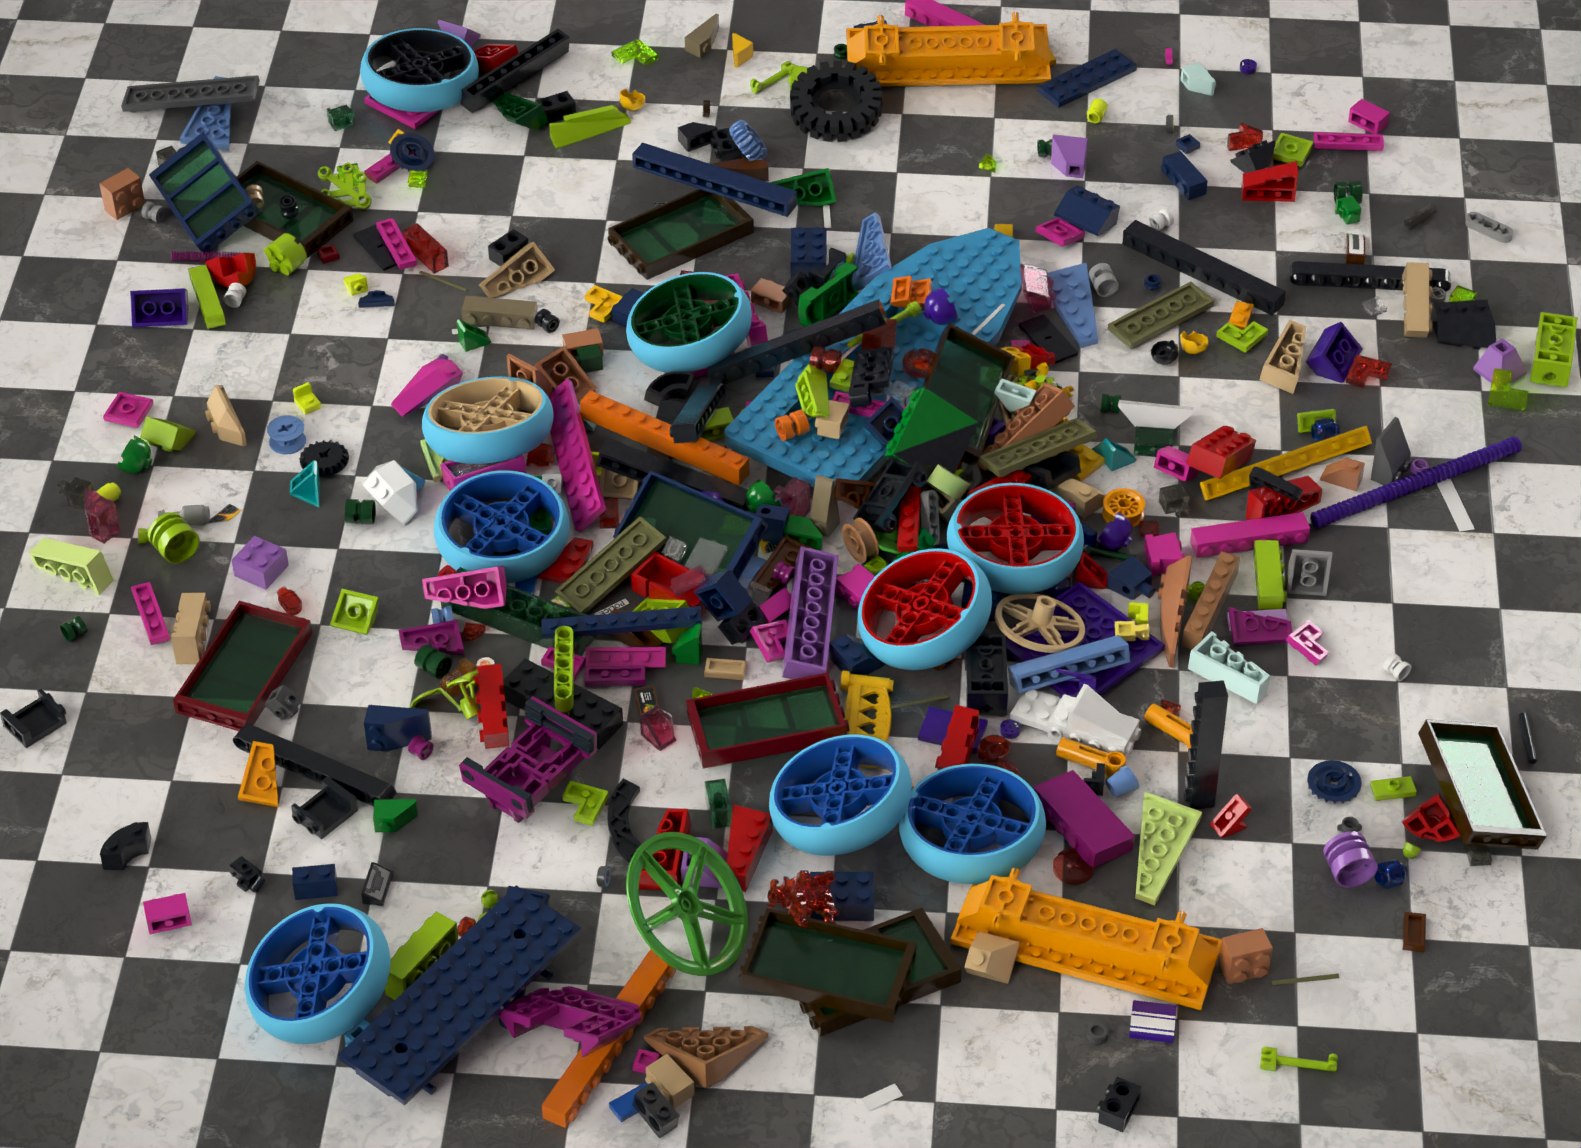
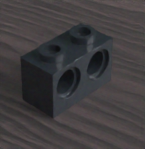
(558, 106)
(724, 145)
(506, 247)
(797, 285)
(738, 627)
(1118, 1109)
(656, 1110)

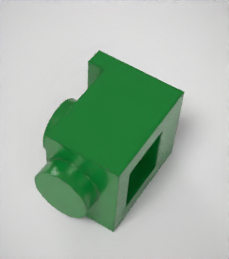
(1348, 209)

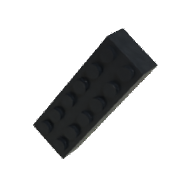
(588, 708)

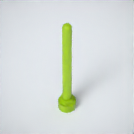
(912, 310)

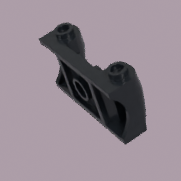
(888, 492)

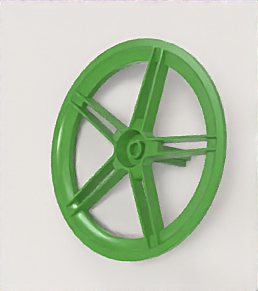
(686, 903)

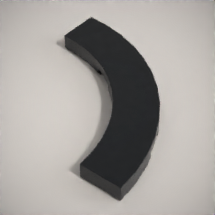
(619, 819)

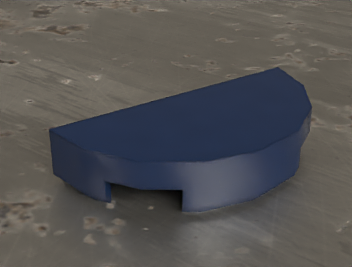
(376, 299)

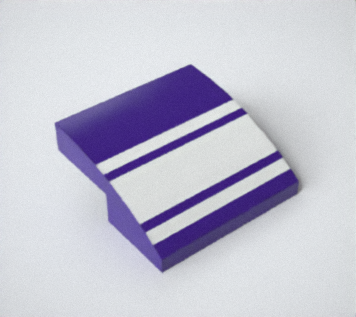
(1153, 1021)

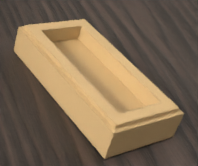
(725, 669)

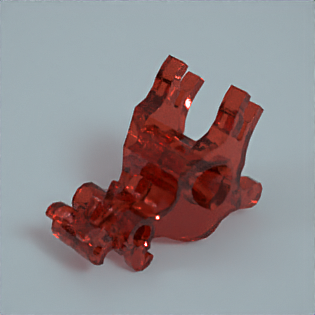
(804, 895)

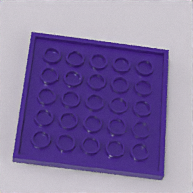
(1099, 624)

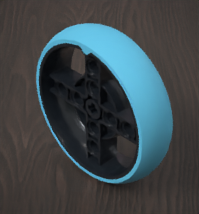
(419, 71)

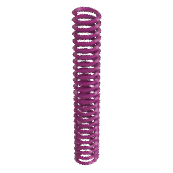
(198, 254)

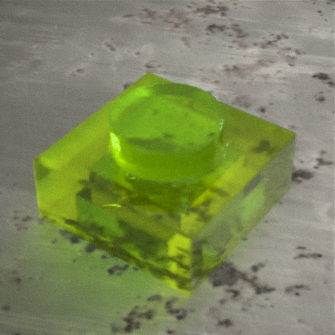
(417, 179)

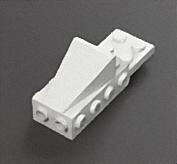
(1079, 718)

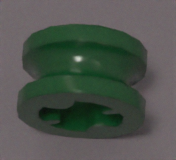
(840, 51)

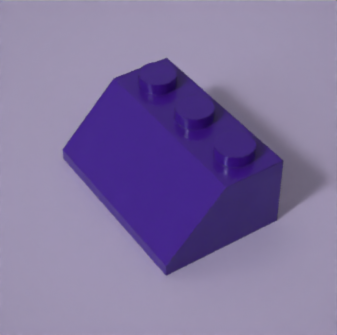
(159, 307)
(1334, 353)

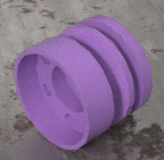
(1350, 859)

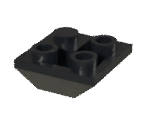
(1255, 157)

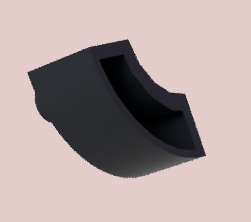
(669, 386)
(125, 845)

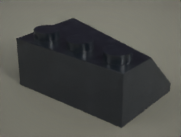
(1464, 323)

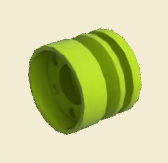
(173, 537)

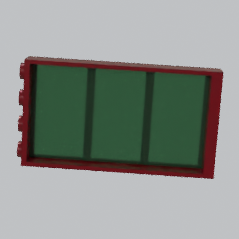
(242, 666)
(765, 719)

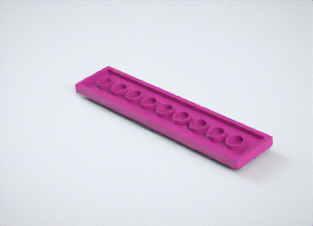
(575, 458)

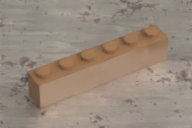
(1211, 600)

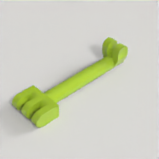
(757, 86)
(1270, 1059)

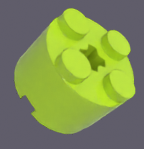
(285, 254)

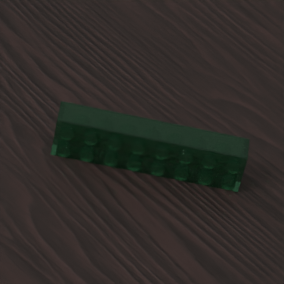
(522, 617)

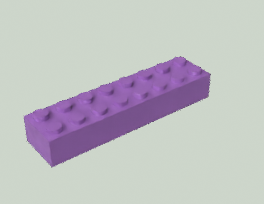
(810, 614)

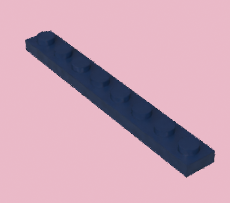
(624, 622)

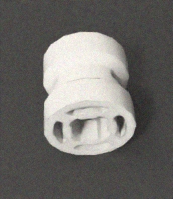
(1162, 219)
(235, 294)
(1397, 667)

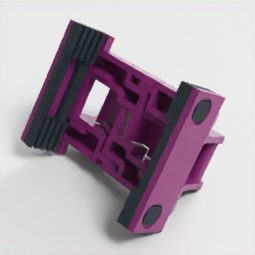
(533, 760)

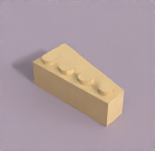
(1417, 288)
(1284, 360)
(190, 628)

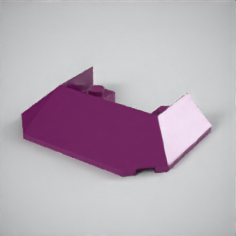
(581, 1014)

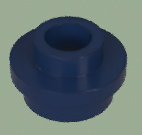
(1152, 282)

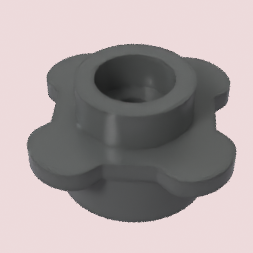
(1349, 824)

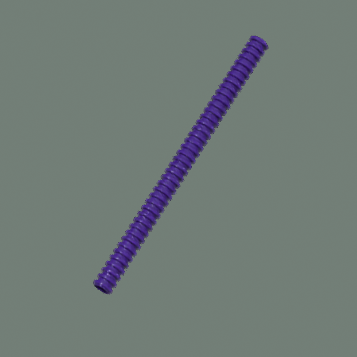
(1415, 482)

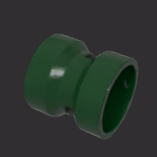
(1044, 147)
(1106, 403)
(73, 628)

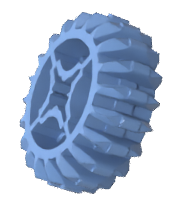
(748, 141)

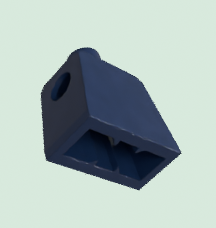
(776, 518)
(1131, 579)

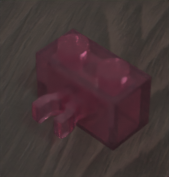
(795, 496)

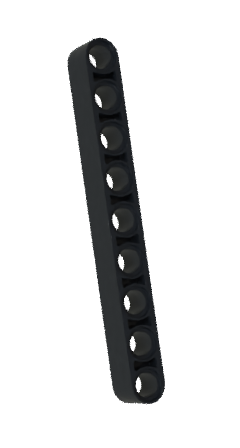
(1359, 276)
(316, 766)

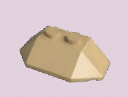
(223, 417)

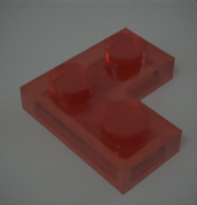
(1364, 367)

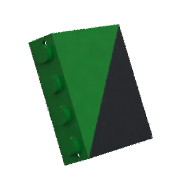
(931, 433)

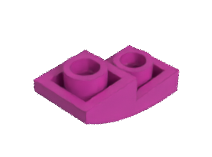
(776, 605)

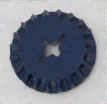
(415, 143)
(1324, 772)

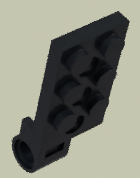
(870, 371)

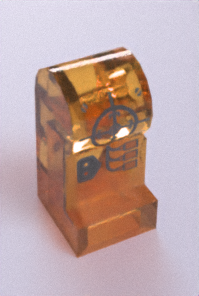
(464, 667)

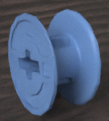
(286, 434)

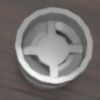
(1103, 280)

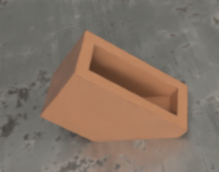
(1344, 473)

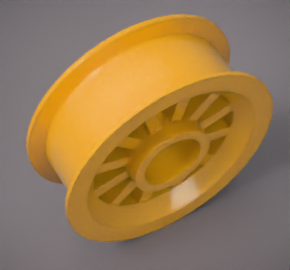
(1125, 501)

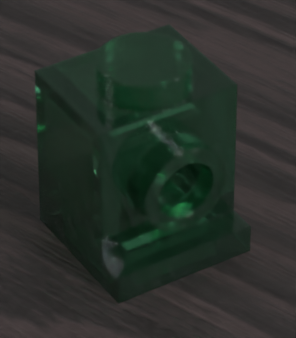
(340, 117)

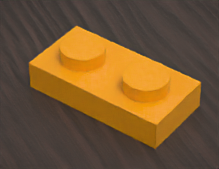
(1241, 314)

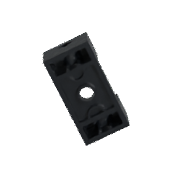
(987, 675)

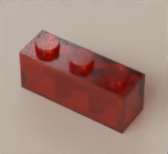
(426, 248)

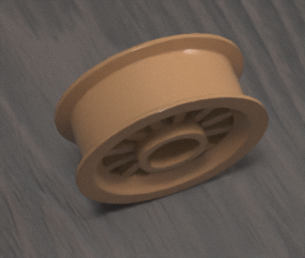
(860, 540)

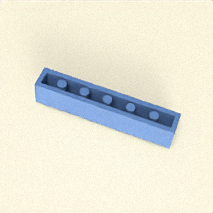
(1080, 659)

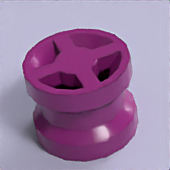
(783, 572)
(420, 747)

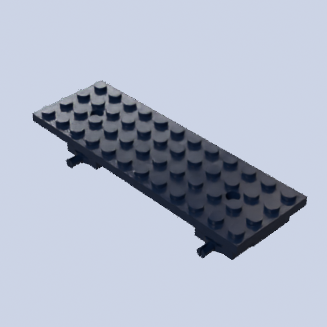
(459, 995)

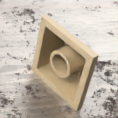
(992, 957)

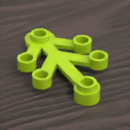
(348, 188)

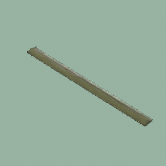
(442, 280)
(919, 702)
(1305, 979)

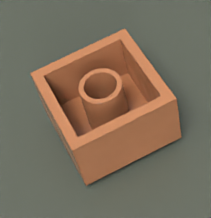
(122, 194)
(1245, 956)

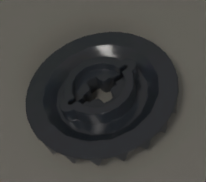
(336, 458)

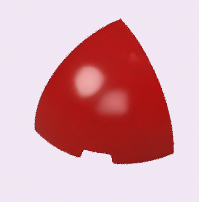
(232, 269)
(1432, 820)

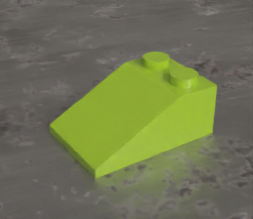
(666, 635)

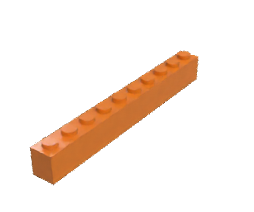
(656, 435)
(586, 1072)

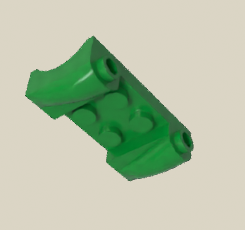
(822, 303)

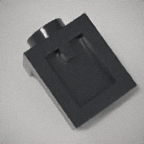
(1096, 783)

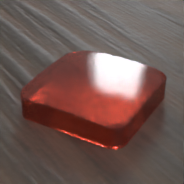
(1149, 527)

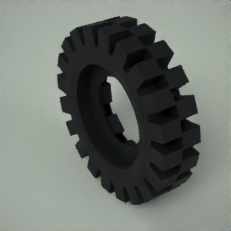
(815, 82)

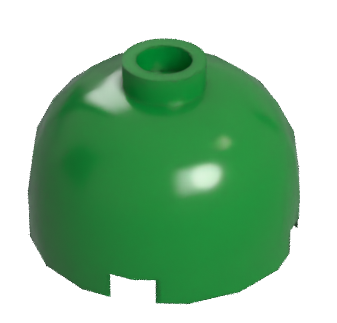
(135, 456)
(759, 494)

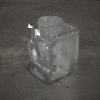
(900, 392)

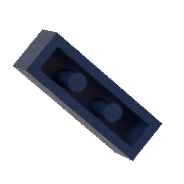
(1184, 175)

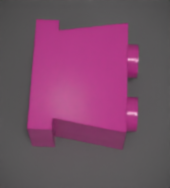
(1162, 551)
(853, 584)

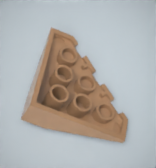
(706, 1054)

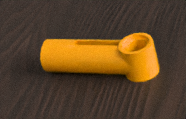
(1169, 723)
(1090, 756)

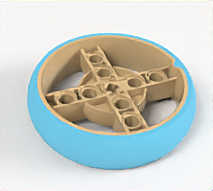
(487, 420)

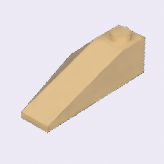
(521, 270)
(1086, 497)

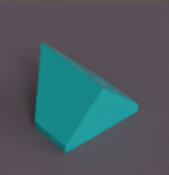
(1114, 454)
(307, 484)

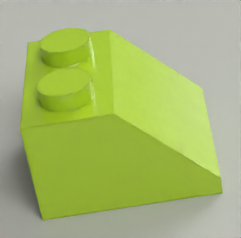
(166, 433)

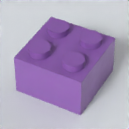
(260, 562)

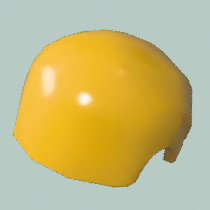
(631, 101)
(1194, 342)

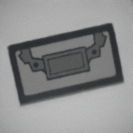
(376, 885)

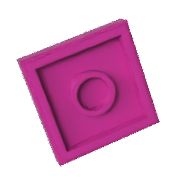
(1060, 232)
(128, 409)

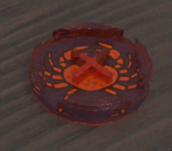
(917, 362)
(1071, 868)

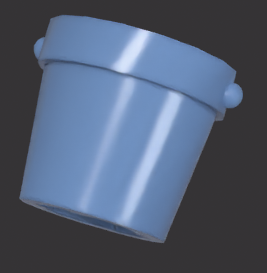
(1122, 782)

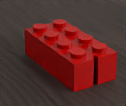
(1221, 452)
(654, 581)

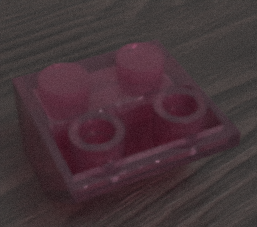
(100, 516)

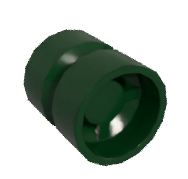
(1353, 188)
(360, 511)
(433, 661)

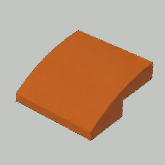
(907, 291)

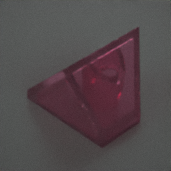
(657, 727)

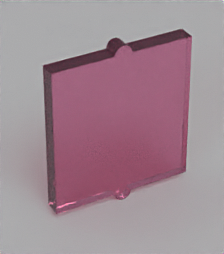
(688, 580)

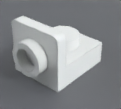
(554, 481)

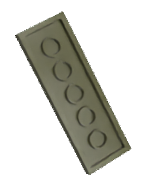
(1160, 315)
(1038, 447)
(611, 566)

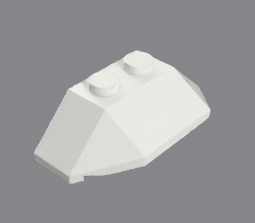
(1154, 414)
(393, 490)

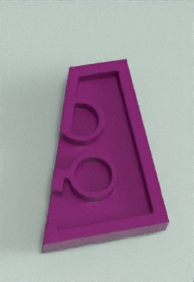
(1256, 629)
(443, 636)

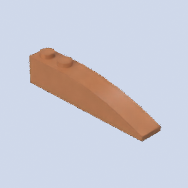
(1043, 413)
(1173, 601)

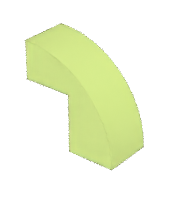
(948, 482)

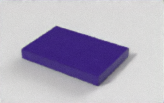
(936, 725)

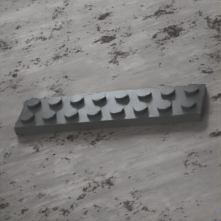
(190, 93)

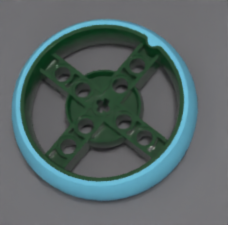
(689, 322)

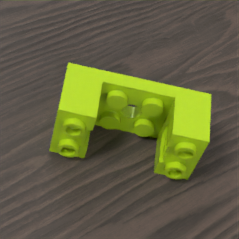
(1554, 349)

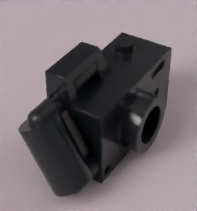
(247, 874)

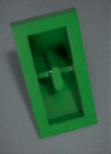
(471, 336)

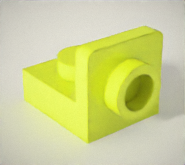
(356, 284)
(305, 398)
(1139, 612)

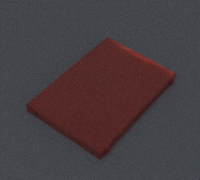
(881, 336)

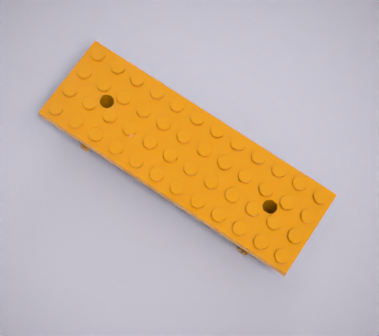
(952, 54)
(1092, 942)

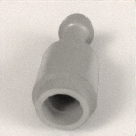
(193, 514)

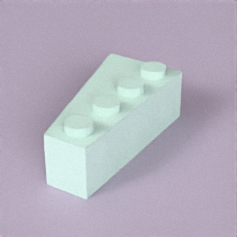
(1218, 662)

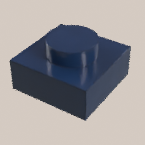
(1187, 144)

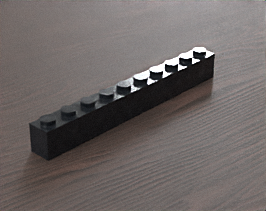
(1203, 267)
(799, 342)

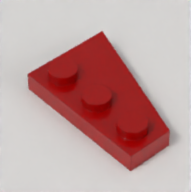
(569, 562)

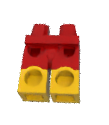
(1028, 358)

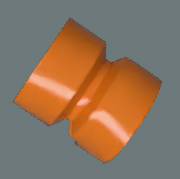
(793, 424)

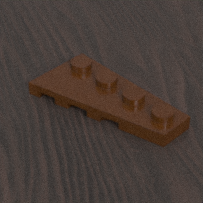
(785, 551)

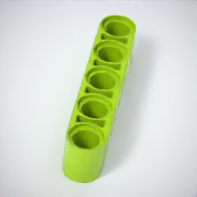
(206, 296)
(564, 669)

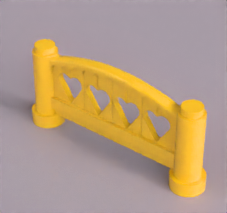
(862, 686)

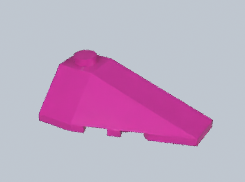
(427, 384)
(474, 588)

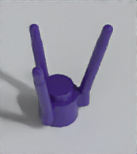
(1081, 678)

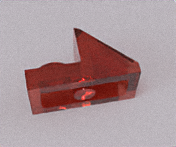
(1244, 138)

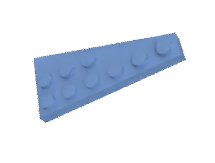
(213, 121)
(871, 252)
(1075, 303)

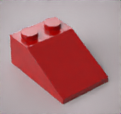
(493, 55)

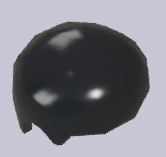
(1164, 352)

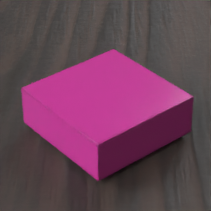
(644, 1059)

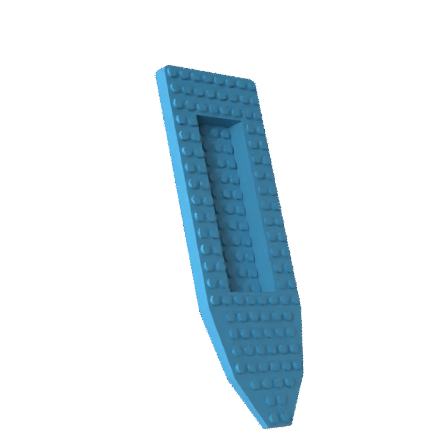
(978, 275)

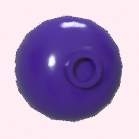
(938, 308)
(1116, 533)

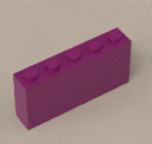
(1084, 819)

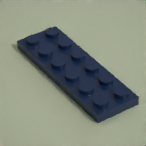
(1086, 78)

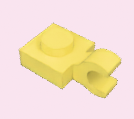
(1129, 631)

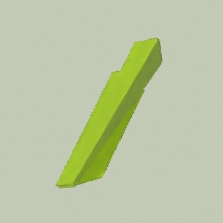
(586, 125)
(813, 392)

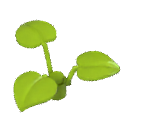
(468, 704)

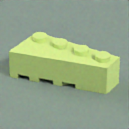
(73, 563)

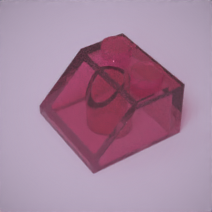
(1037, 288)

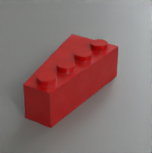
(1269, 503)
(493, 706)
(747, 842)
(670, 859)

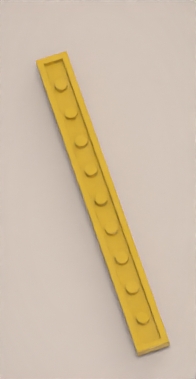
(1288, 461)

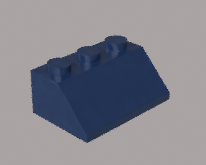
(1088, 210)

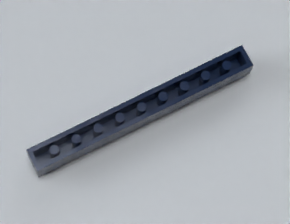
(714, 179)

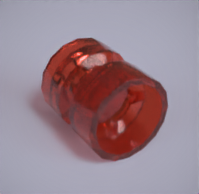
(831, 361)

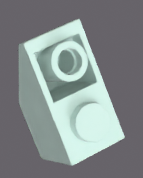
(1198, 79)

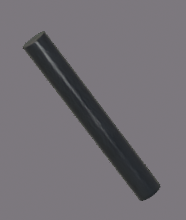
(1527, 738)

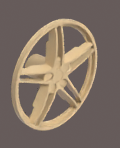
(1040, 620)

